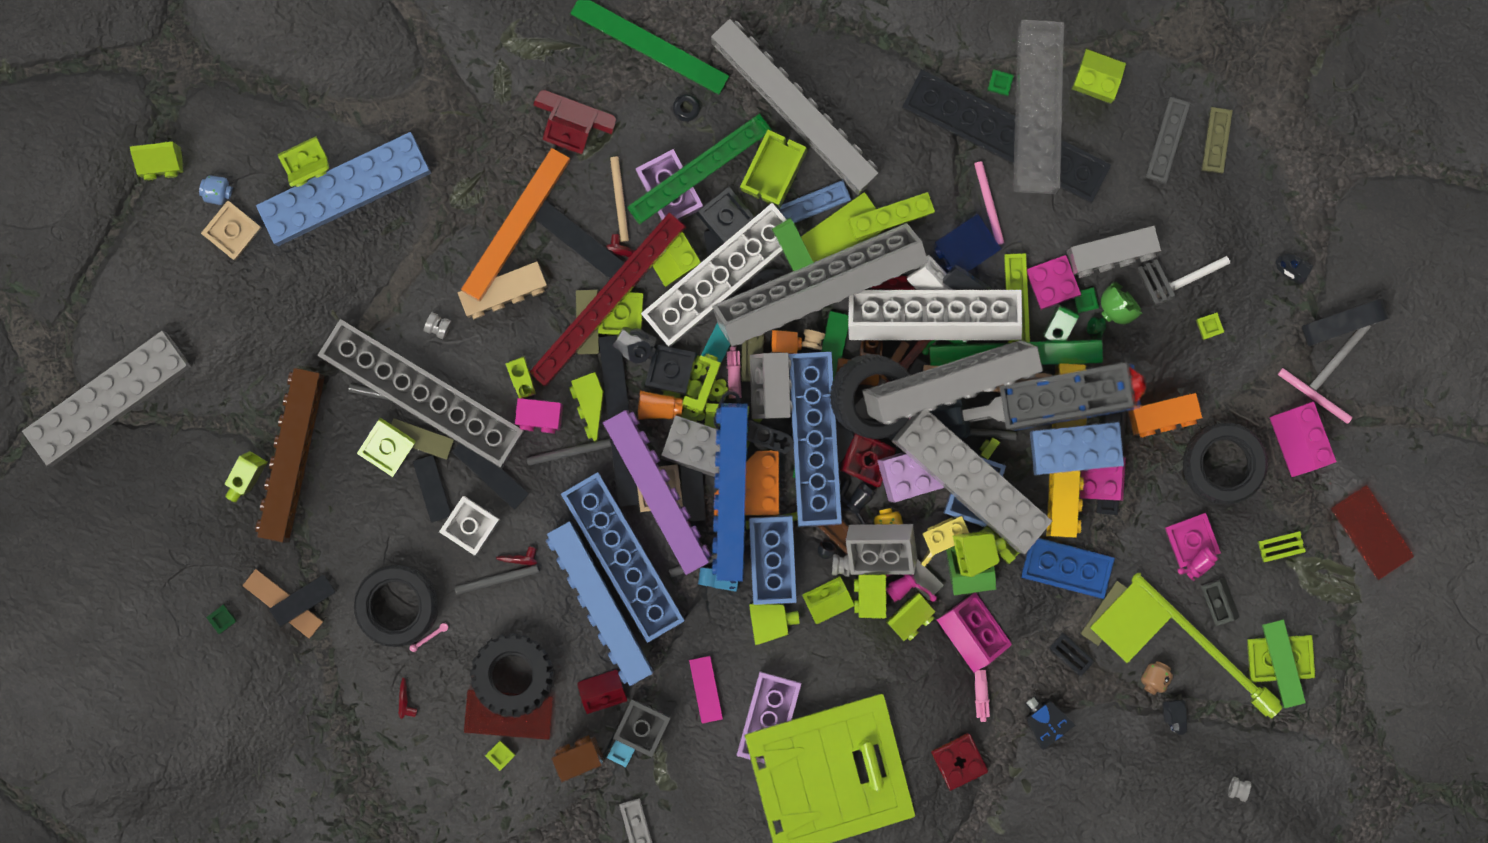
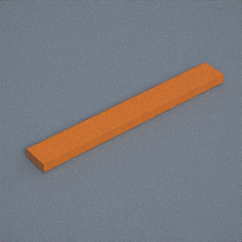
(515, 224)

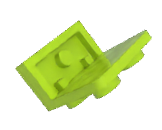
(304, 162)

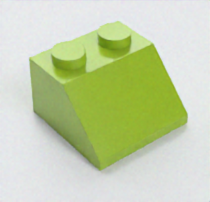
(1099, 76)
(157, 160)
(676, 261)
(871, 596)
(911, 617)

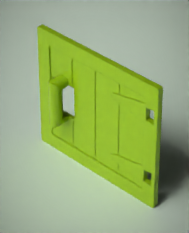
(814, 778)

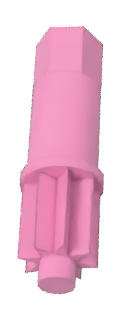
(734, 373)
(981, 693)

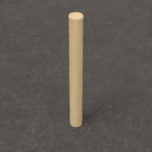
(620, 205)

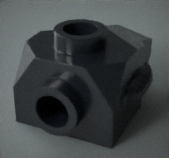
(635, 344)

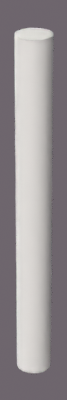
(1196, 275)

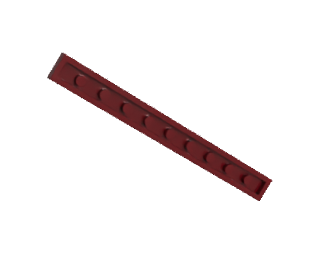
(607, 299)

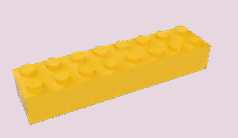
(1065, 486)

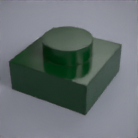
(221, 619)

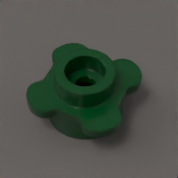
(1096, 327)

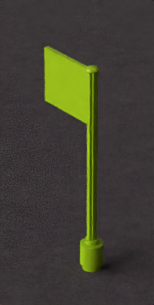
(1142, 613)

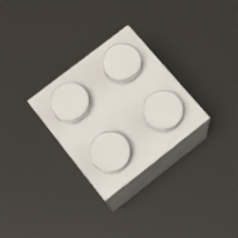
(469, 525)

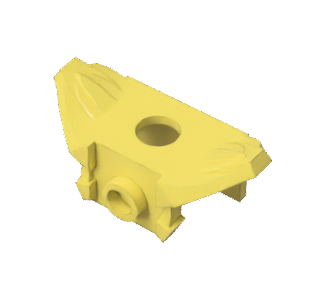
(941, 536)

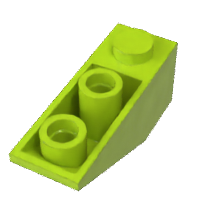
(590, 398)

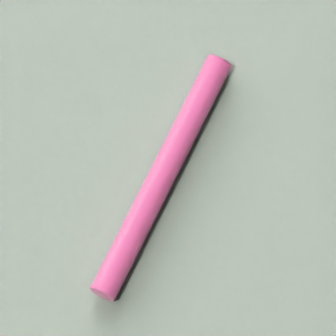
(989, 202)
(1315, 395)

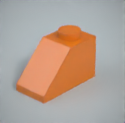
(785, 342)

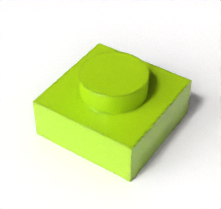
(1210, 326)
(988, 448)
(500, 755)

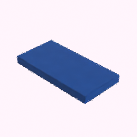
(1068, 567)

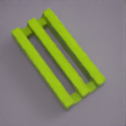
(1299, 542)

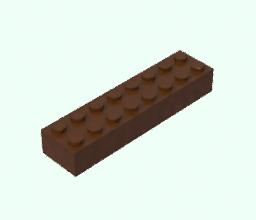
(291, 455)

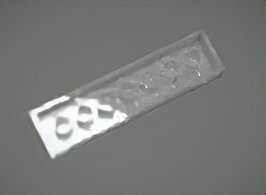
(1038, 107)

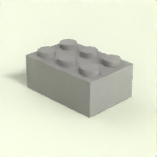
(770, 385)
(692, 446)
(881, 549)

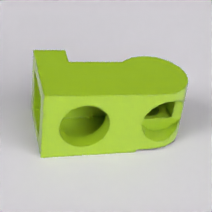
(521, 377)

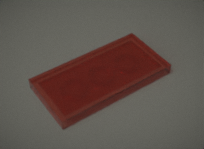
(1372, 532)
(483, 721)

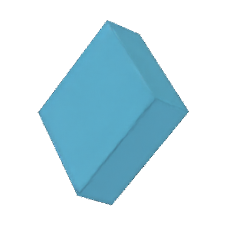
(620, 753)

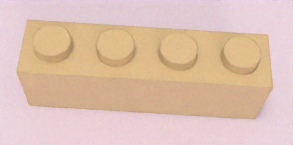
(504, 289)

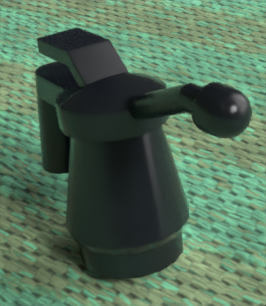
(859, 499)

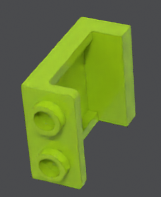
(699, 405)

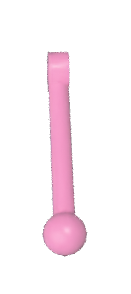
(414, 647)

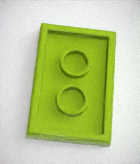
(1260, 662)

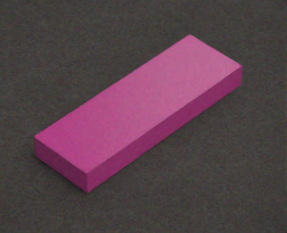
(706, 689)

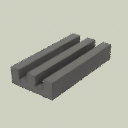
(1149, 267)

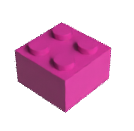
(539, 415)

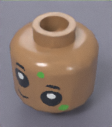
(1156, 678)

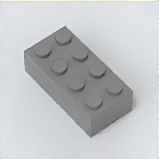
(1114, 250)

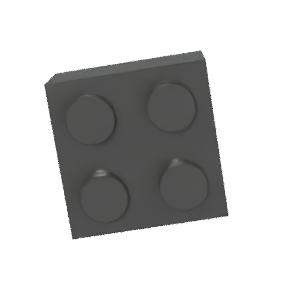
(642, 727)

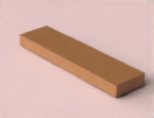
(272, 594)

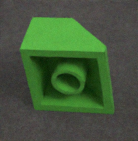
(963, 584)

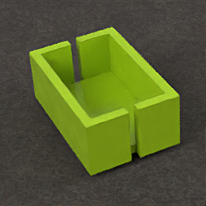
(773, 168)

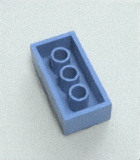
(1076, 448)
(772, 559)

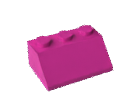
(1302, 439)
(974, 632)

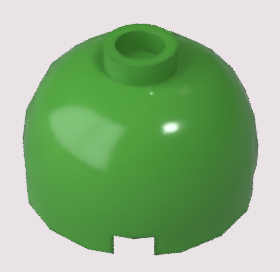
(1119, 305)

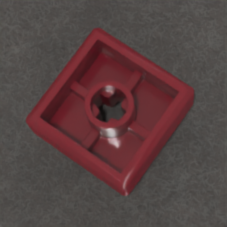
(854, 459)
(946, 757)

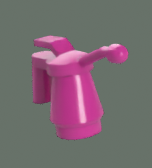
(1202, 563)
(900, 587)

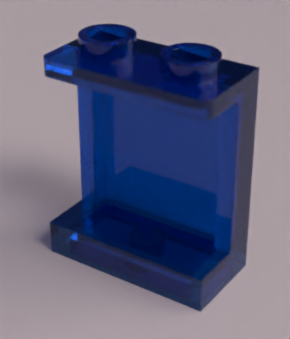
(967, 245)

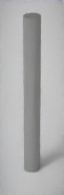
(1339, 357)

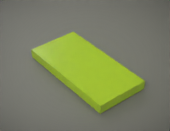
(835, 232)

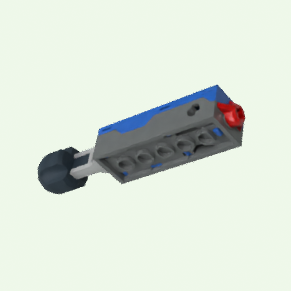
(1052, 400)

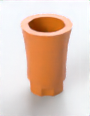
(658, 406)

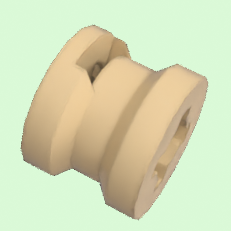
(813, 339)

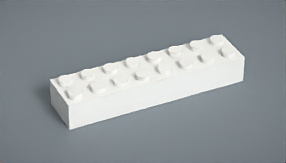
(716, 277)
(935, 315)

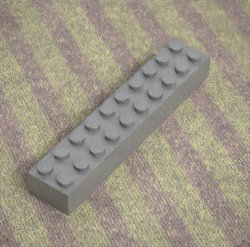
(793, 106)
(820, 284)
(421, 393)

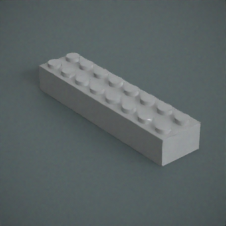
(952, 381)
(106, 399)
(972, 481)

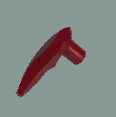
(618, 249)
(518, 559)
(403, 700)

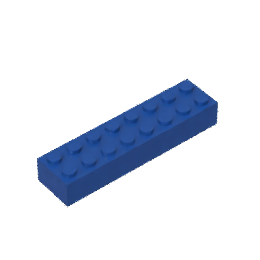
(731, 496)

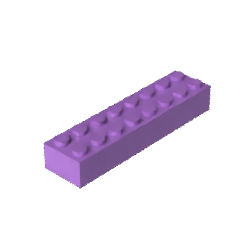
(657, 492)

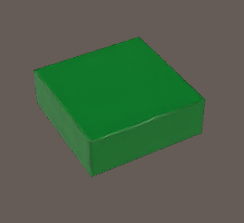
(1000, 82)
(1086, 301)

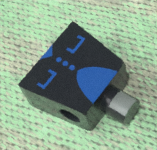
(1046, 722)

